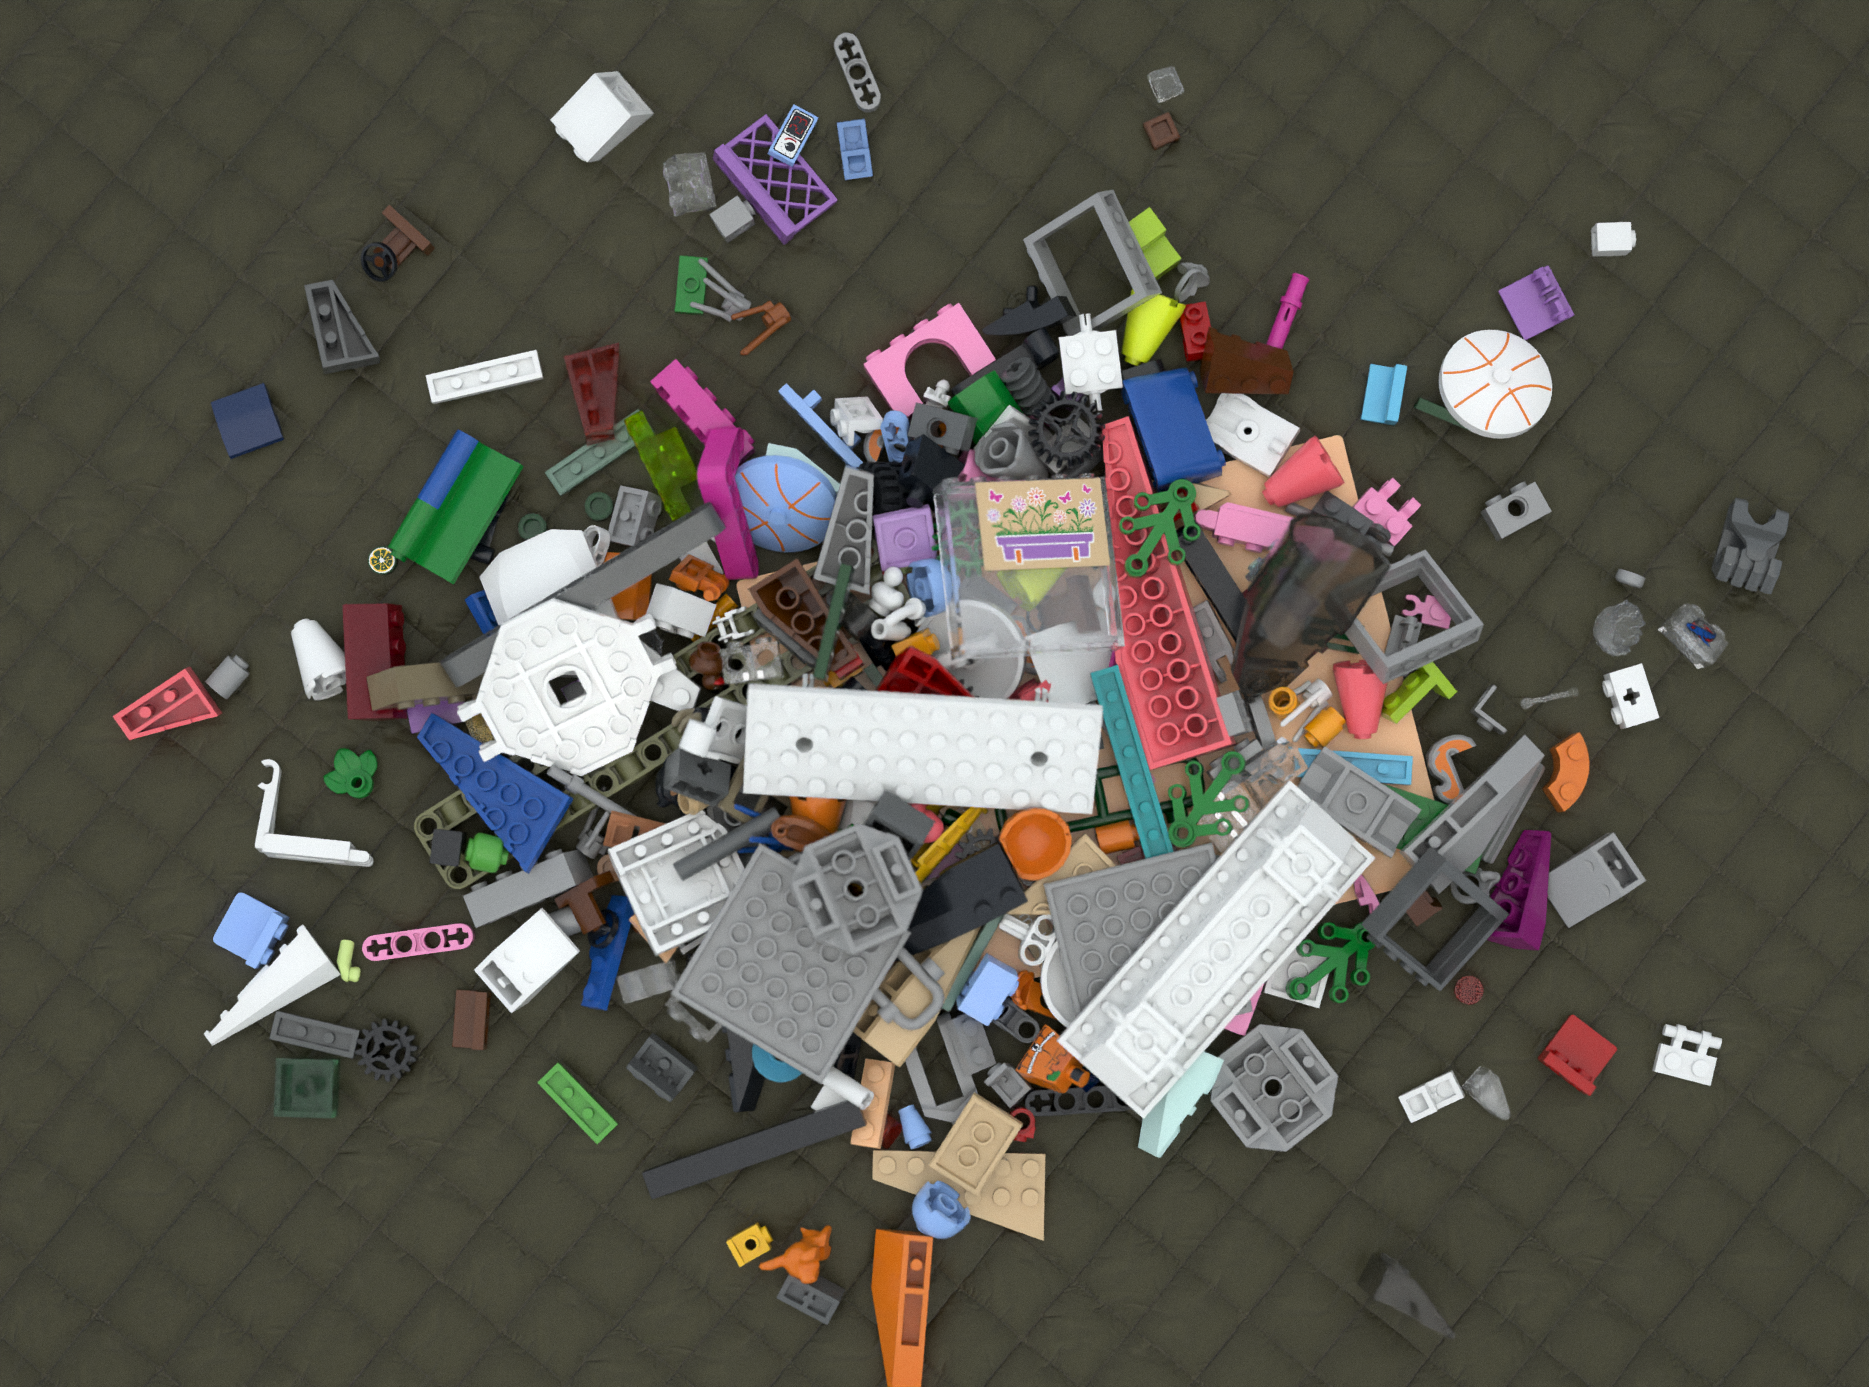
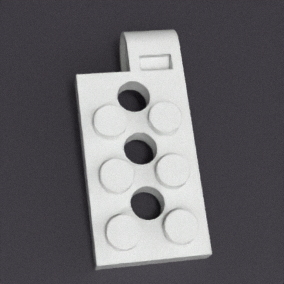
(703, 739)

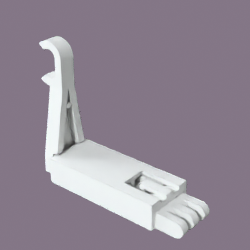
(299, 847)

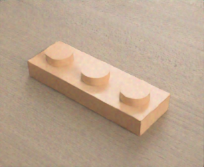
(877, 1078)

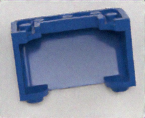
(1172, 427)

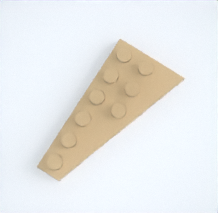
(1009, 1198)

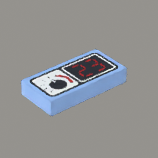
(793, 135)

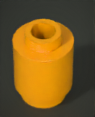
(1279, 697)
(1324, 727)

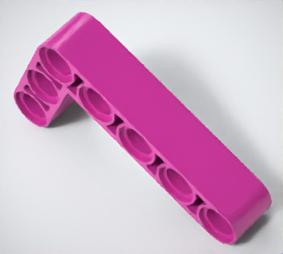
(718, 485)

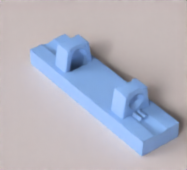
(804, 409)

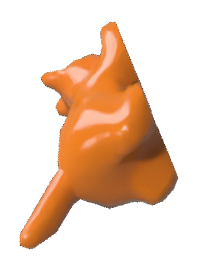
(803, 1257)

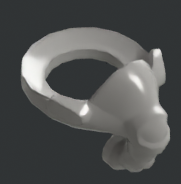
(1198, 278)
(1486, 880)

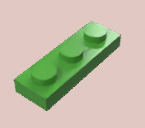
(578, 1103)

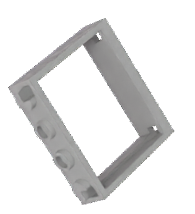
(1124, 244)
(1465, 632)

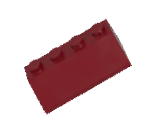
(371, 646)

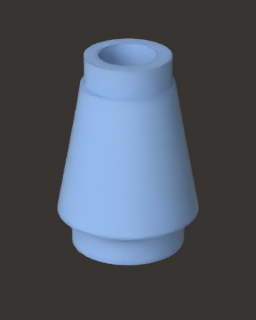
(914, 1128)

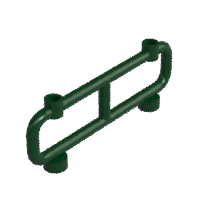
(1104, 817)

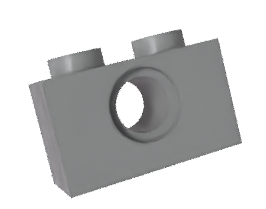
(1532, 508)

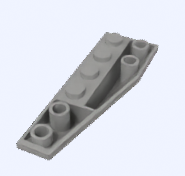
(1475, 815)

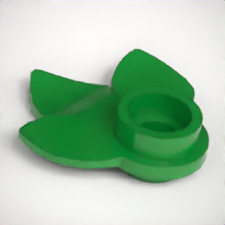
(351, 769)

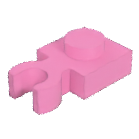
(1430, 611)

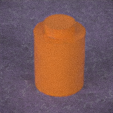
(1116, 837)

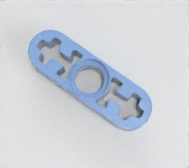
(888, 430)

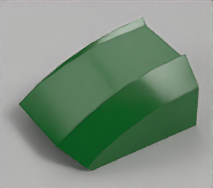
(983, 400)

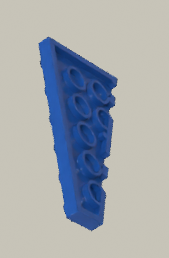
(505, 795)

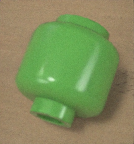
(485, 852)

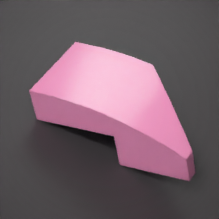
(1365, 893)

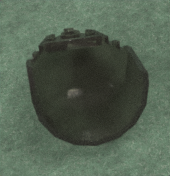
(1302, 599)

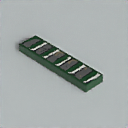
(833, 622)

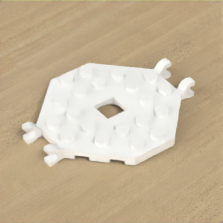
(587, 729)

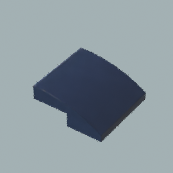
(247, 421)

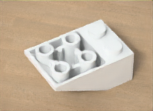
(527, 961)

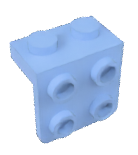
(251, 930)

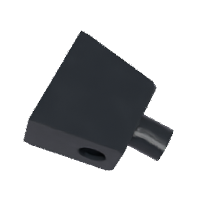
(924, 468)

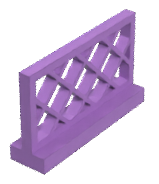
(755, 193)

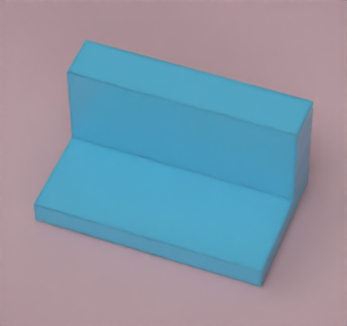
(1383, 394)

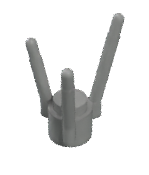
(733, 302)
(590, 839)

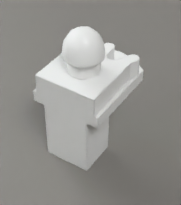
(938, 397)

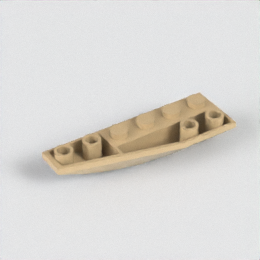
(911, 999)

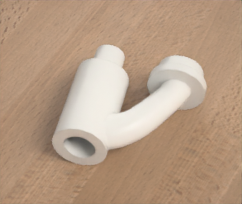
(892, 627)

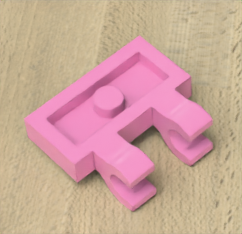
(1376, 508)

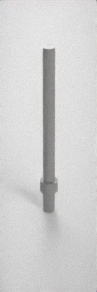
(576, 785)

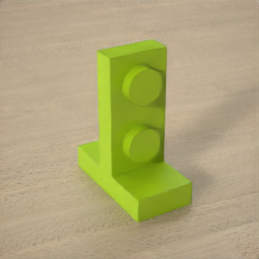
(1414, 689)

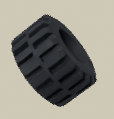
(887, 492)

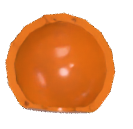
(1036, 842)

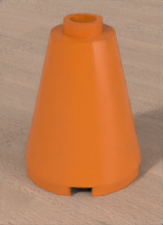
(822, 810)

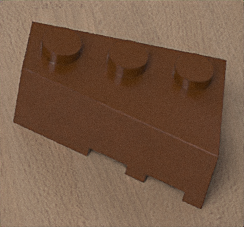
(1243, 367)

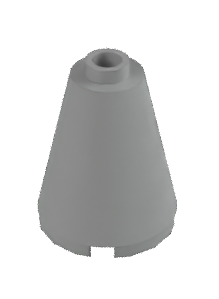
(1008, 453)

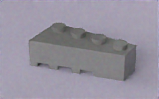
(524, 889)

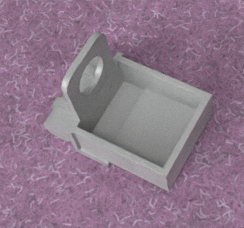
(1235, 713)

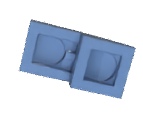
(854, 149)

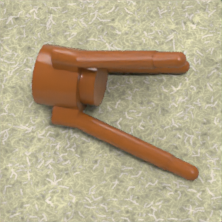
(774, 318)

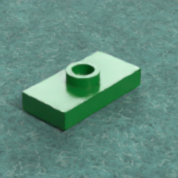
(690, 285)

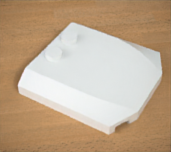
(538, 569)
(664, 904)

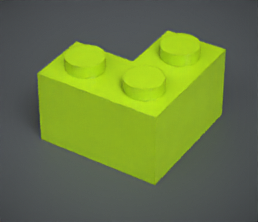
(1154, 244)

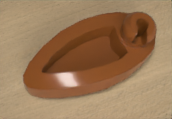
(798, 831)

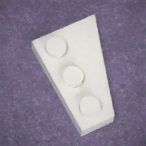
(674, 687)

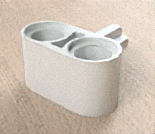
(1029, 935)

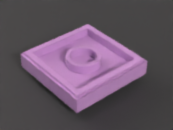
(904, 536)

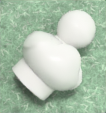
(883, 594)

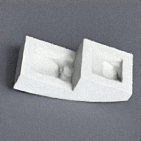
(1431, 1096)

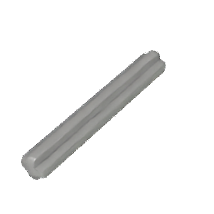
(1500, 836)

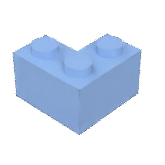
(987, 990)

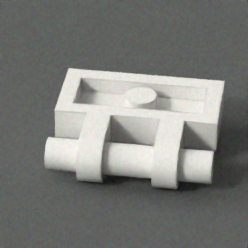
(1683, 1063)

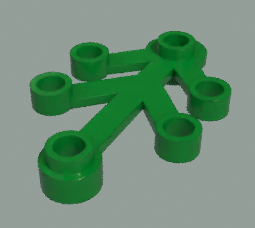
(1162, 523)
(1204, 802)
(1336, 959)

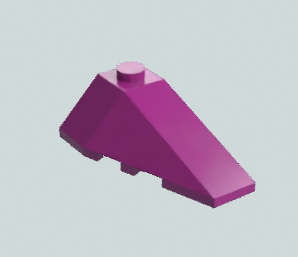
(1524, 892)

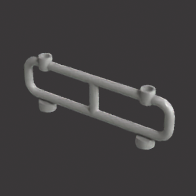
(927, 973)

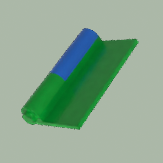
(455, 507)

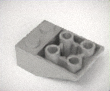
(1592, 879)

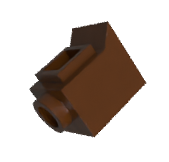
(1423, 908)

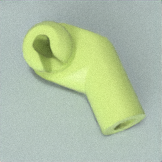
(344, 962)

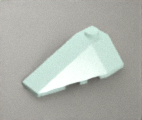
(1163, 1121)

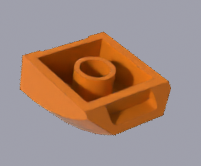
(634, 600)

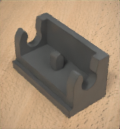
(813, 1299)

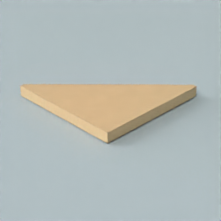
(1083, 858)

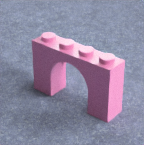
(949, 329)

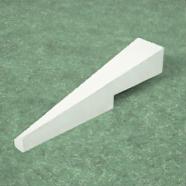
(293, 974)

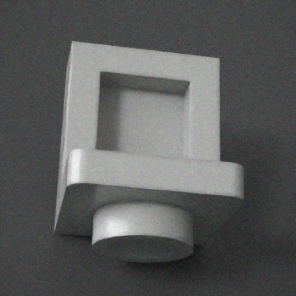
(1008, 1083)

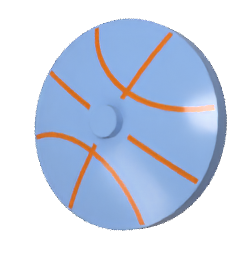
(785, 502)

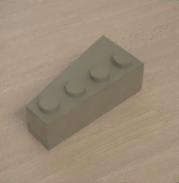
(417, 685)

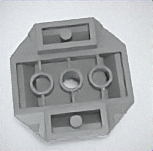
(862, 858)
(1303, 1095)

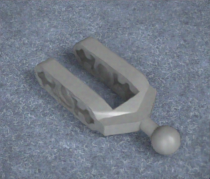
(951, 1109)

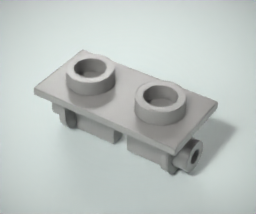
(1402, 635)

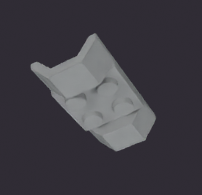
(1358, 801)

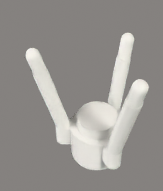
(1315, 695)

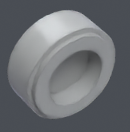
(1630, 578)

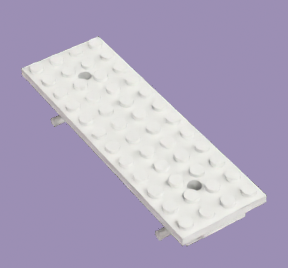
(921, 748)
(1215, 949)

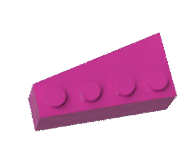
(695, 405)

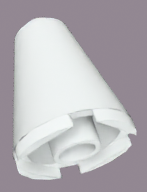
(319, 660)

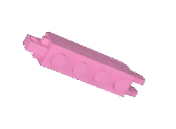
(1243, 526)

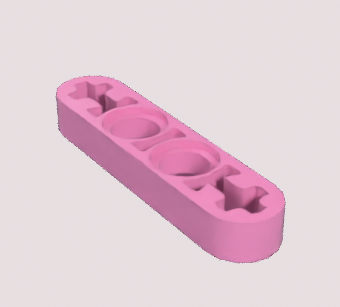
(418, 942)

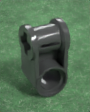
(1013, 1018)

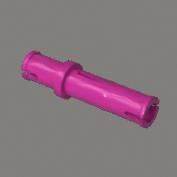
(1289, 305)

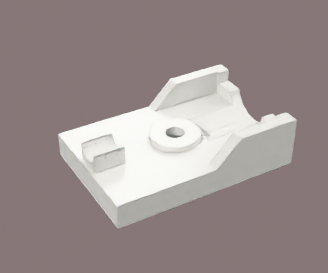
(1269, 437)

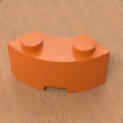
(1569, 772)

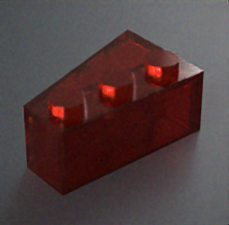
(595, 390)

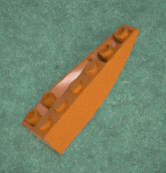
(901, 1302)

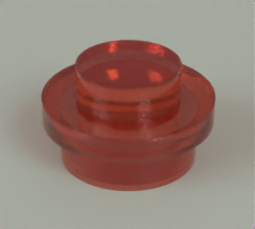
(1468, 990)

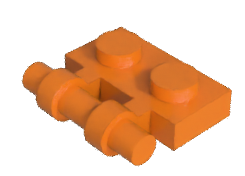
(698, 574)

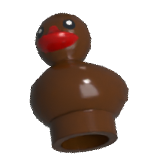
(707, 661)

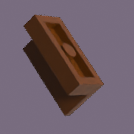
(471, 1019)

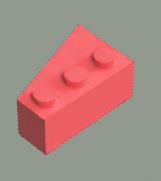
(168, 706)

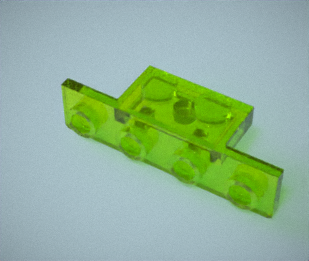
(665, 461)

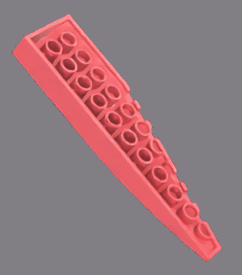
(1164, 650)

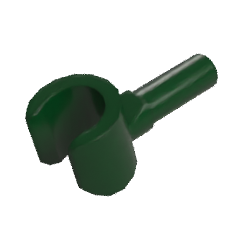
(950, 817)

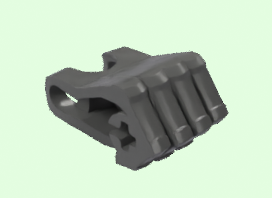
(1749, 549)

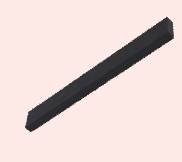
(753, 1148)

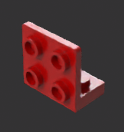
(1577, 1054)

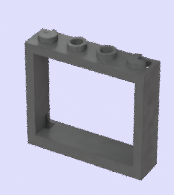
(1462, 944)

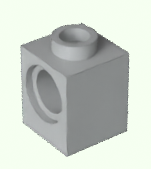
(733, 218)

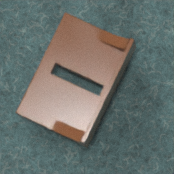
(622, 825)

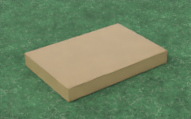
(975, 1144)

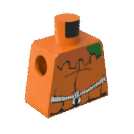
(1051, 1064)

